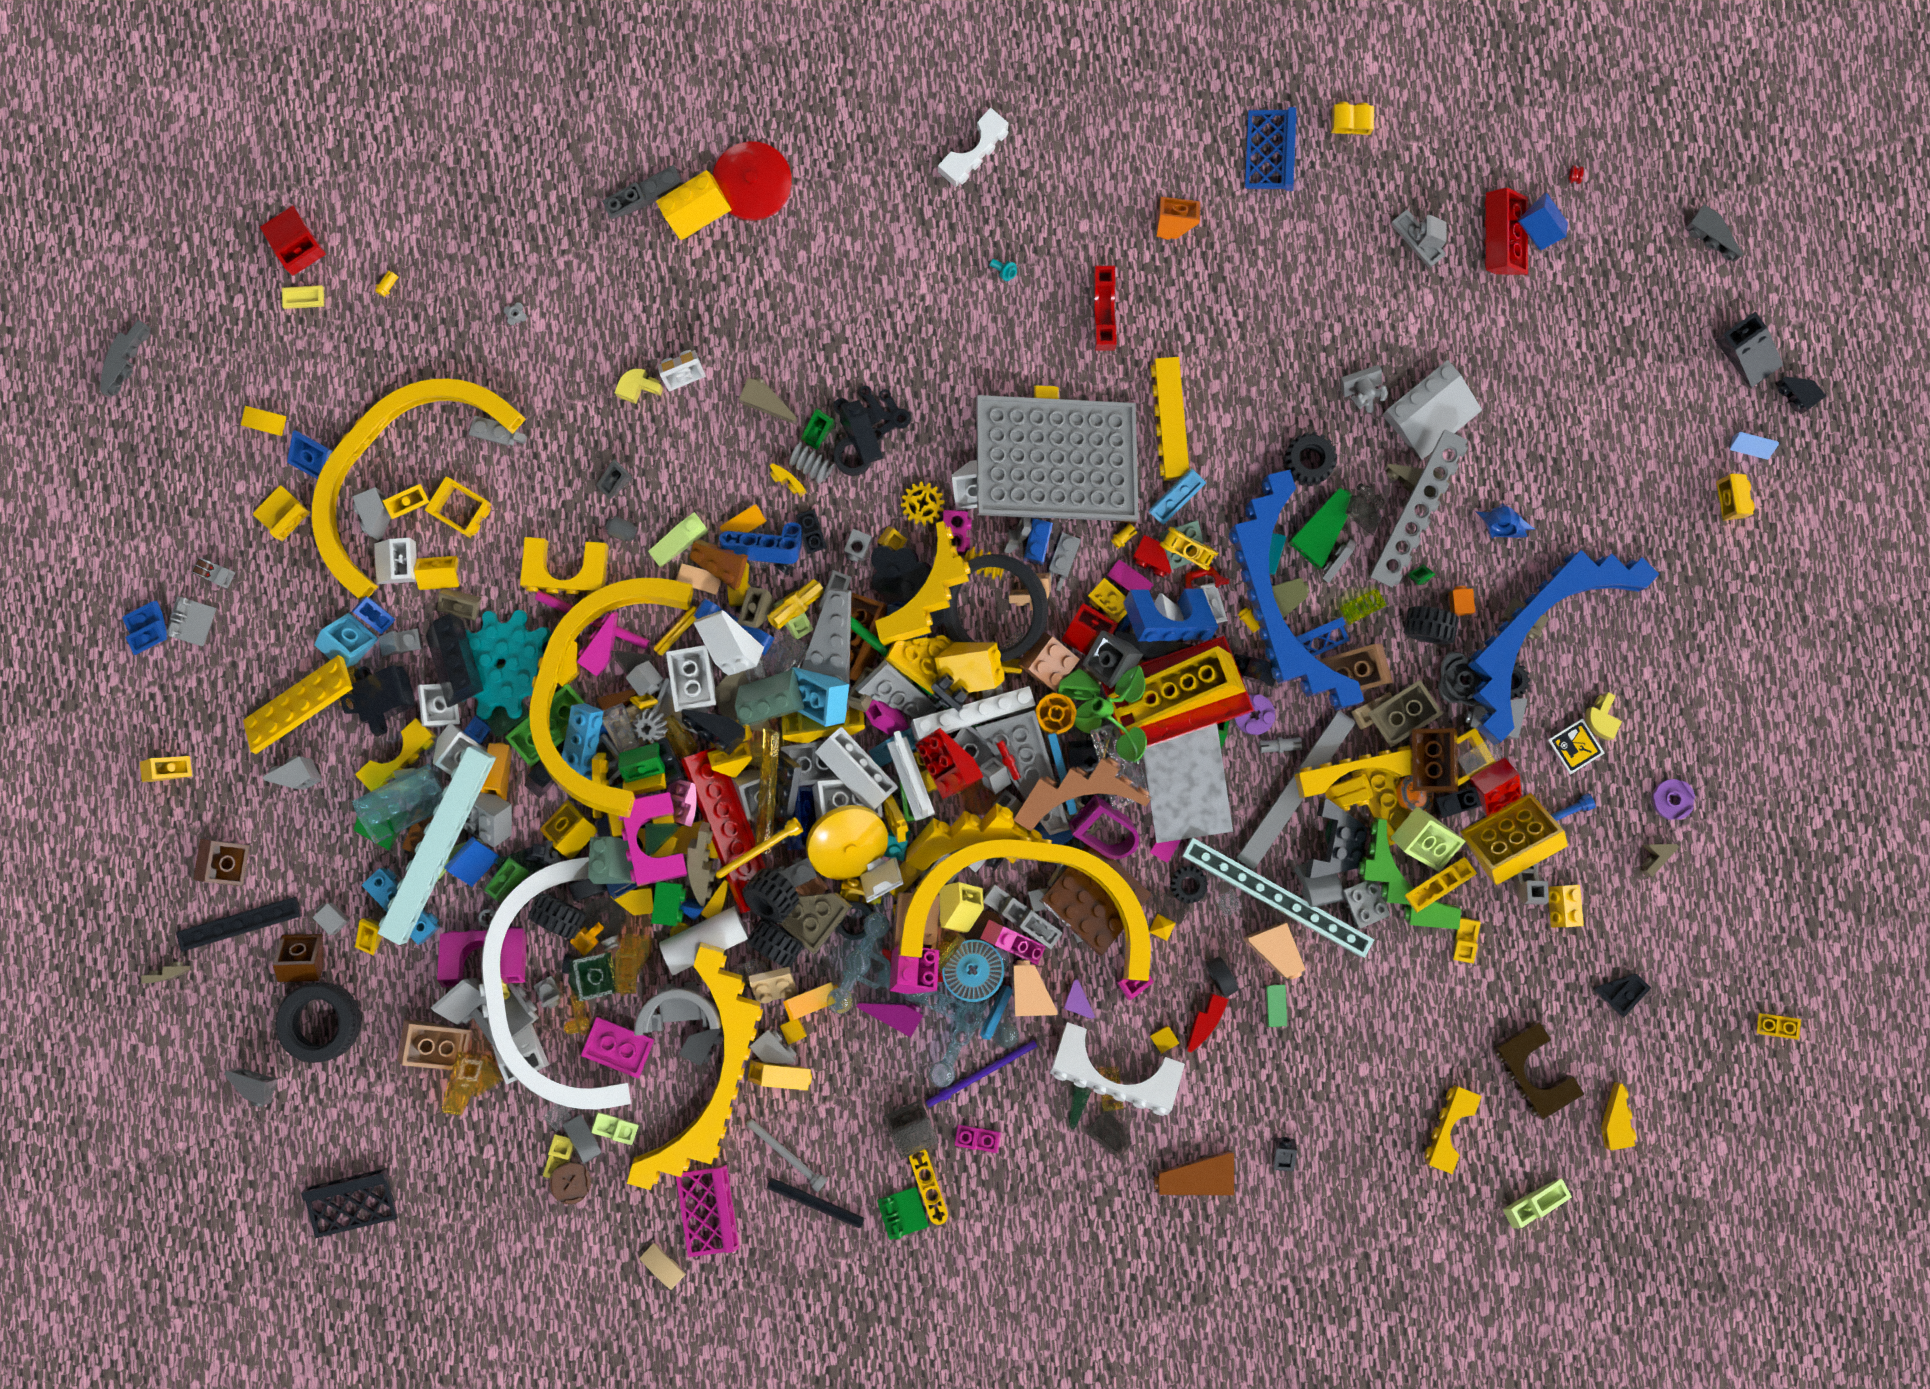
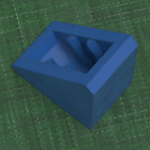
(373, 614)

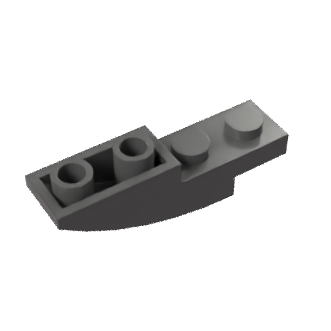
(642, 194)
(117, 364)

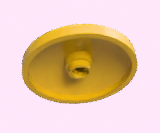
(846, 842)

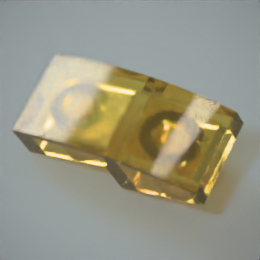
(681, 740)

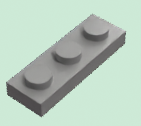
(1405, 225)

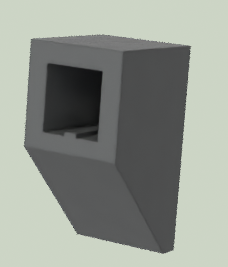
(699, 1045)

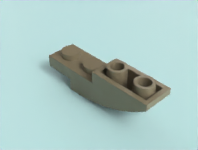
(700, 866)

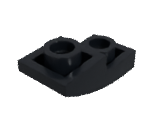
(811, 531)

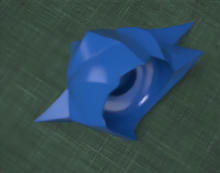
(1505, 522)

